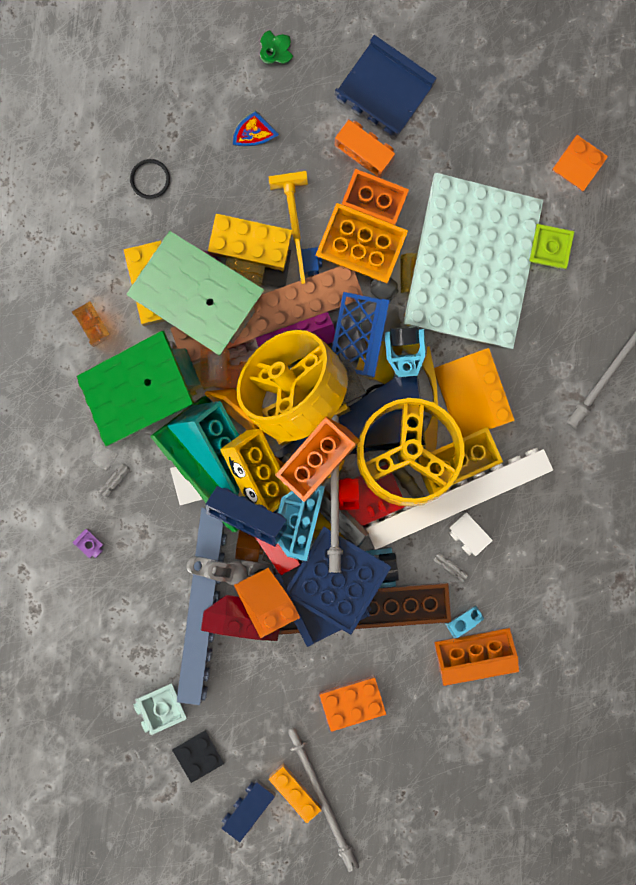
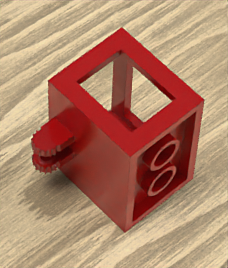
(370, 505)

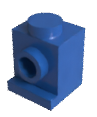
(311, 262)

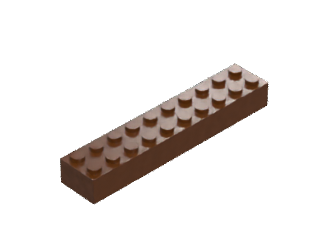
(402, 607)

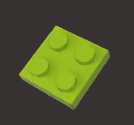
(551, 246)

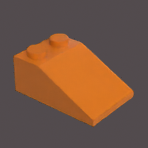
(266, 602)

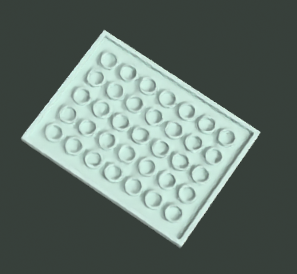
(473, 261)

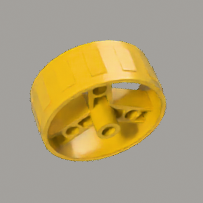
(297, 407)
(411, 409)

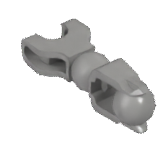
(226, 572)

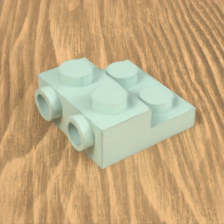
(159, 709)

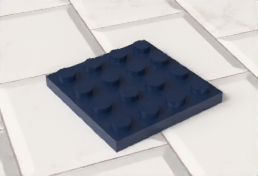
(337, 595)

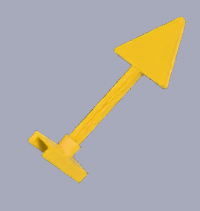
(289, 182)

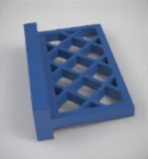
(375, 333)

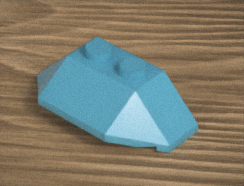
(301, 523)

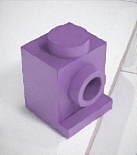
(87, 536)

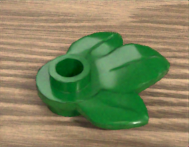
(277, 46)

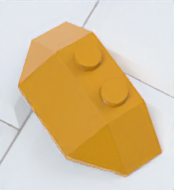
(229, 401)

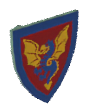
(253, 131)

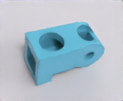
(465, 622)

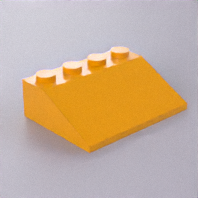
(361, 243)
(474, 392)

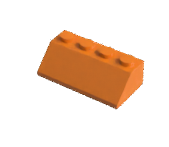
(317, 458)
(476, 656)

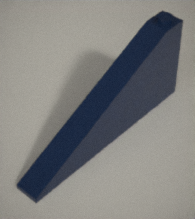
(386, 430)

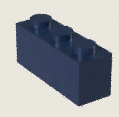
(247, 810)

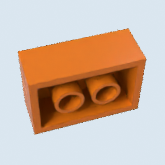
(365, 148)
(375, 196)
(352, 703)

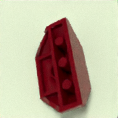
(231, 619)

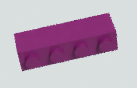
(319, 325)

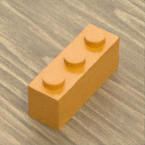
(295, 793)

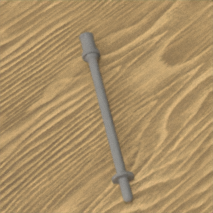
(583, 409)
(335, 551)
(345, 849)

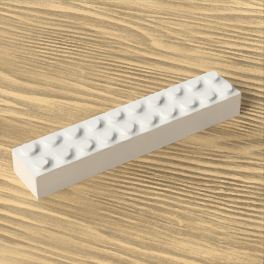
(460, 498)

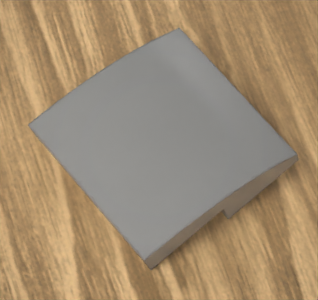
(354, 334)

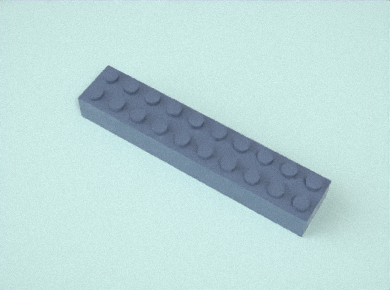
(203, 595)

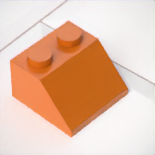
(580, 163)

